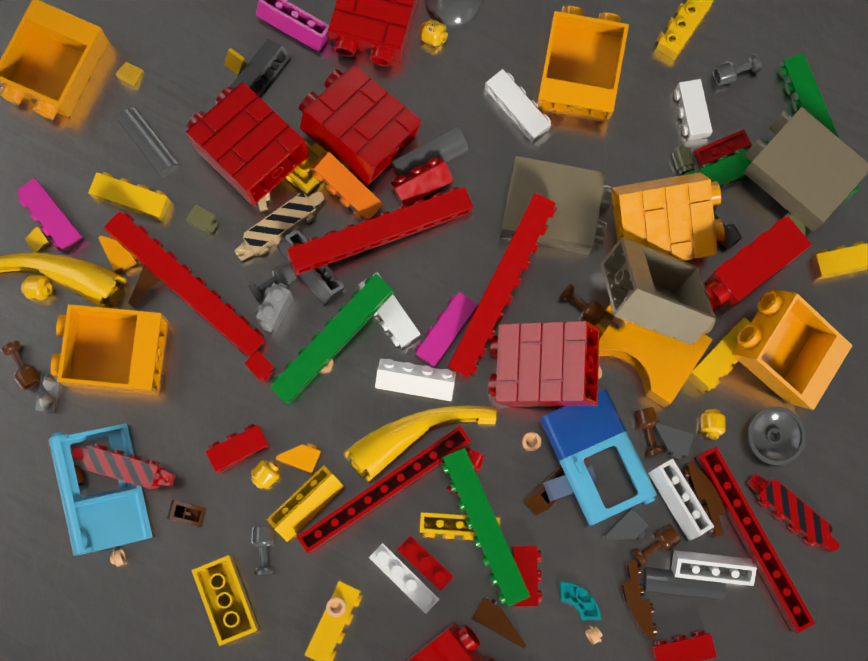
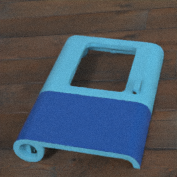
(586, 430)

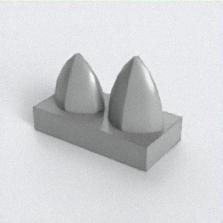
(48, 393)

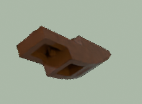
(707, 493)
(639, 609)

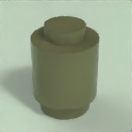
(683, 159)

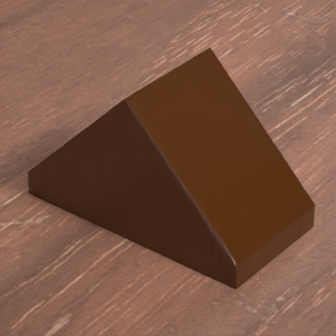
(186, 513)

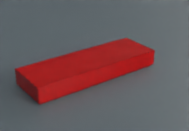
(722, 147)

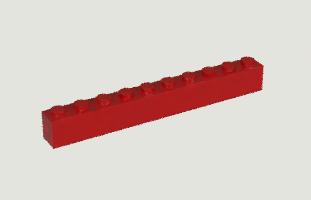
(379, 231)
(184, 284)
(501, 284)
(383, 490)
(755, 541)

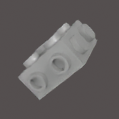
(274, 308)

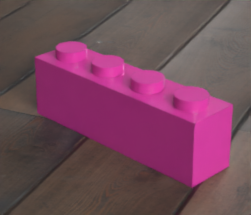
(294, 22)
(49, 215)
(446, 330)

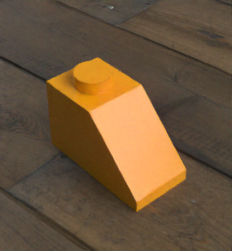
(118, 256)
(301, 457)

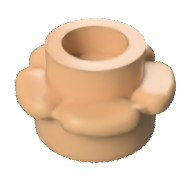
(118, 557)
(593, 634)

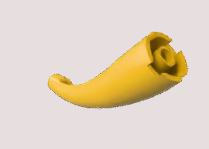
(82, 277)
(388, 442)

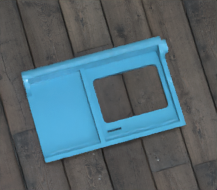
(101, 518)

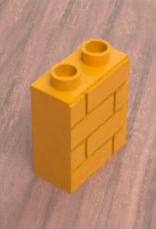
(50, 60)
(582, 63)
(670, 215)
(791, 348)
(110, 349)

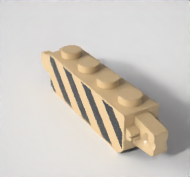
(279, 224)

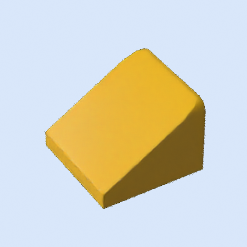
(235, 61)
(129, 73)
(37, 240)

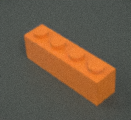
(345, 186)

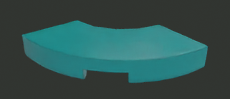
(580, 599)

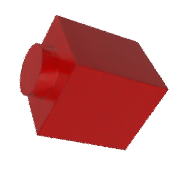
(260, 366)

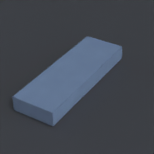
(561, 487)

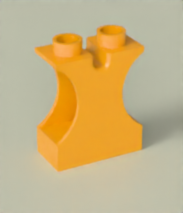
(657, 358)

